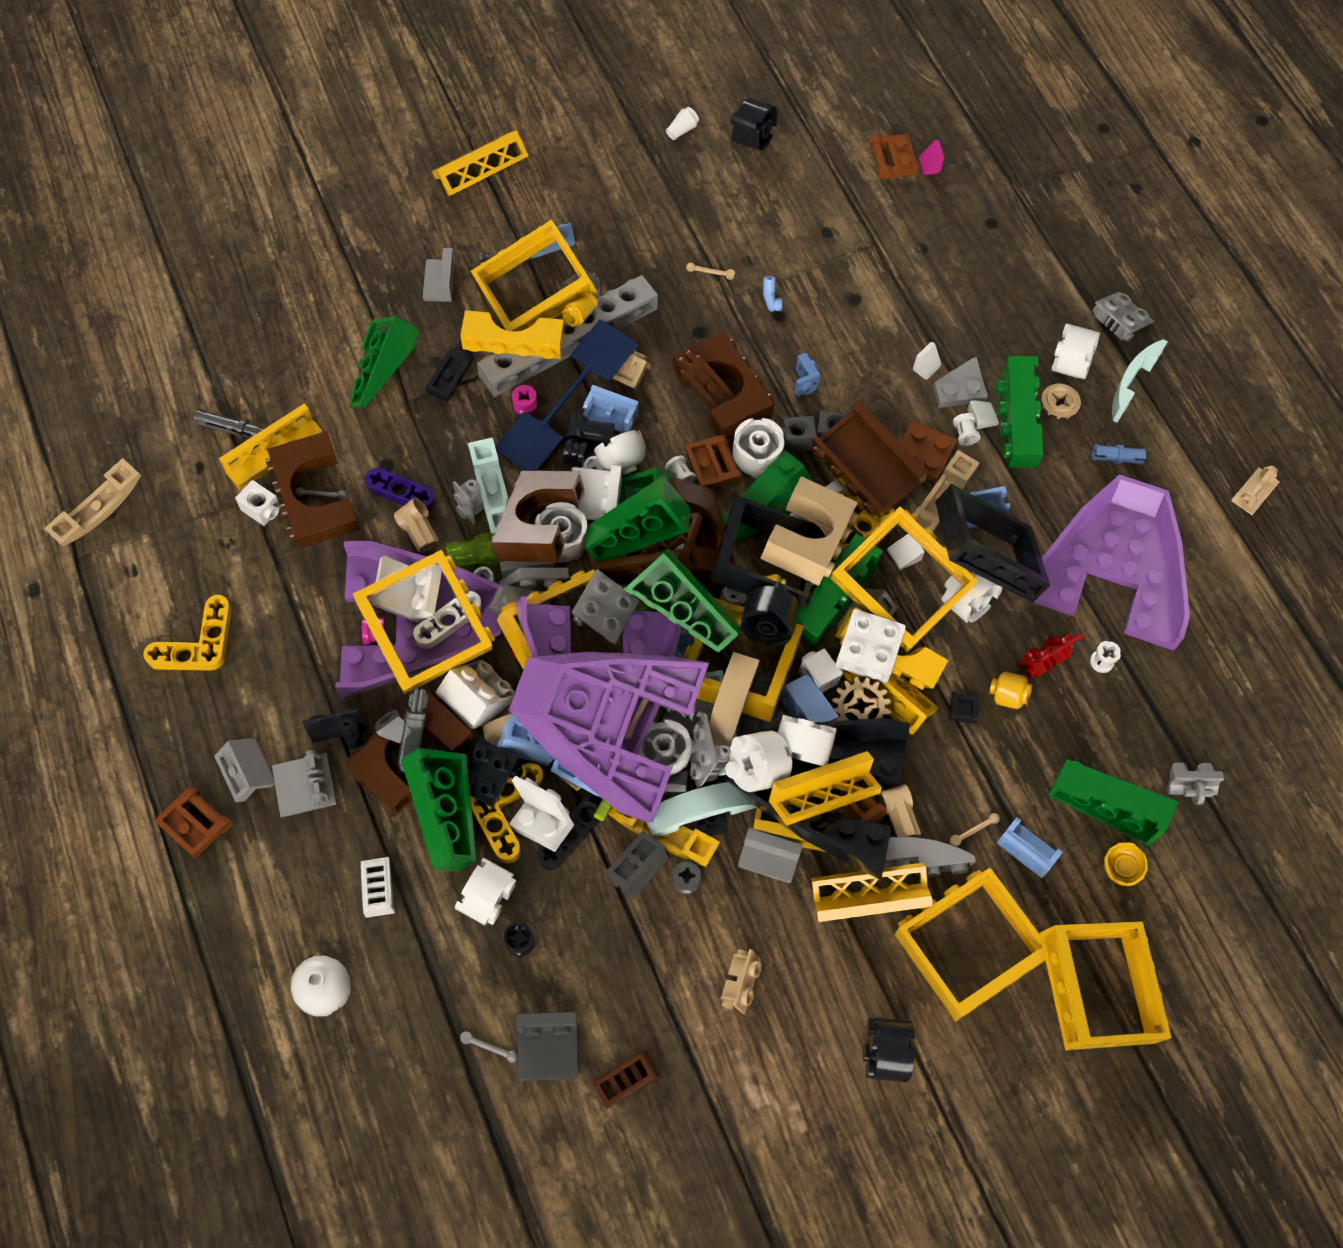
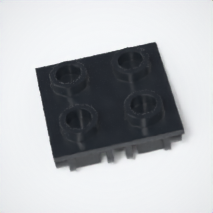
(344, 723)
(490, 770)

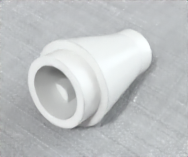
(683, 122)

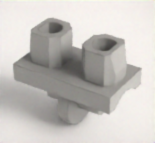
(1195, 784)

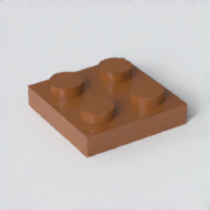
(928, 448)

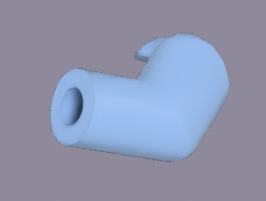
(769, 294)

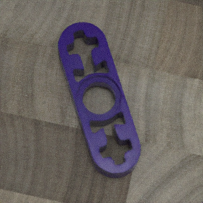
(394, 481)

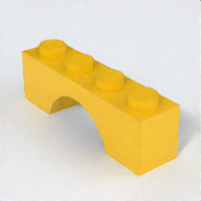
(540, 340)
(920, 666)

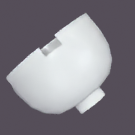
(624, 451)
(668, 745)
(320, 985)

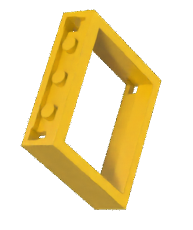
(517, 254)
(927, 540)
(460, 590)
(512, 630)
(755, 704)
(1012, 913)
(1067, 991)

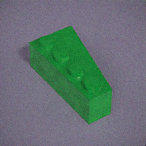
(1020, 412)
(639, 522)
(829, 599)
(684, 600)
(1113, 802)
(443, 806)

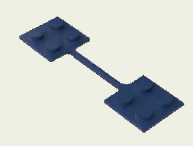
(532, 440)

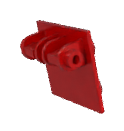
(1053, 652)

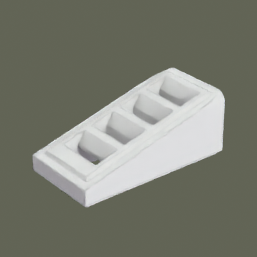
(380, 908)

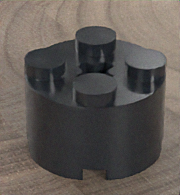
(754, 123)
(770, 614)
(889, 1049)

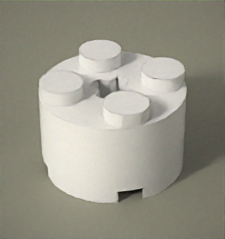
(1075, 351)
(757, 445)
(572, 527)
(976, 601)
(807, 740)
(758, 760)
(485, 891)

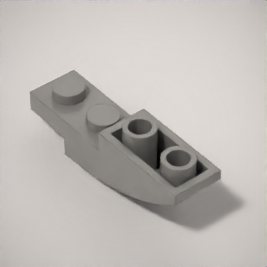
(936, 855)

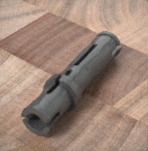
(242, 428)

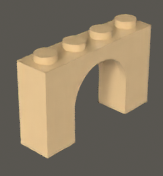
(809, 556)

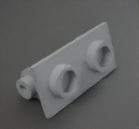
(468, 499)

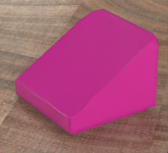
(932, 159)

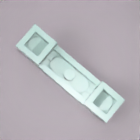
(1145, 360)
(490, 480)
(696, 806)

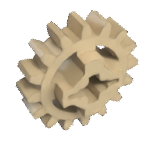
(859, 693)

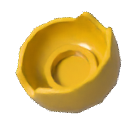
(1125, 864)

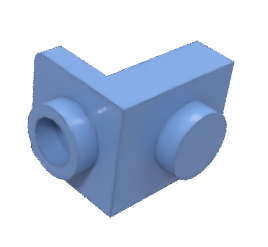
(808, 373)

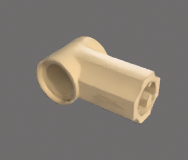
(414, 520)
(899, 811)

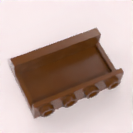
(869, 460)

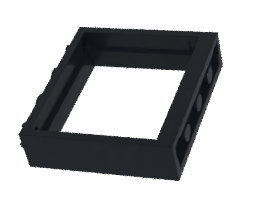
(765, 520)
(1025, 577)

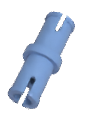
(1118, 454)

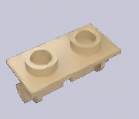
(1256, 489)
(739, 993)

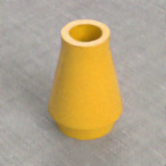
(577, 311)

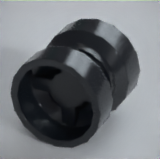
(515, 936)

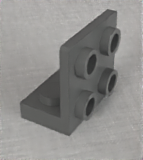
(547, 1046)

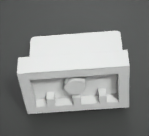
(601, 491)
(411, 598)
(870, 646)
(541, 816)

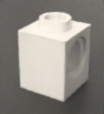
(252, 496)
(820, 669)

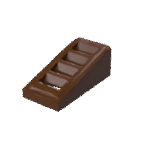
(647, 1063)

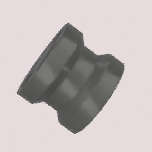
(686, 884)

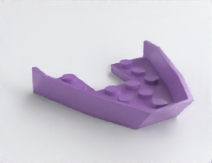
(1131, 540)
(645, 633)
(365, 666)
(582, 710)

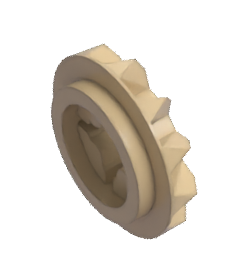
(1056, 393)

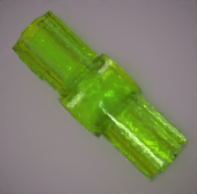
(473, 551)

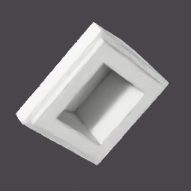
(927, 361)
(983, 414)
(905, 552)

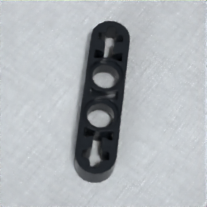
(581, 828)

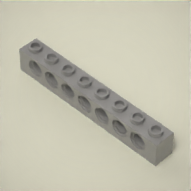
(616, 308)

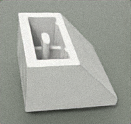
(475, 693)

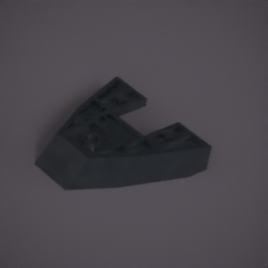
(849, 839)

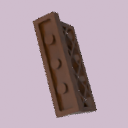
(628, 567)

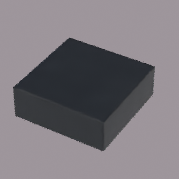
(963, 708)

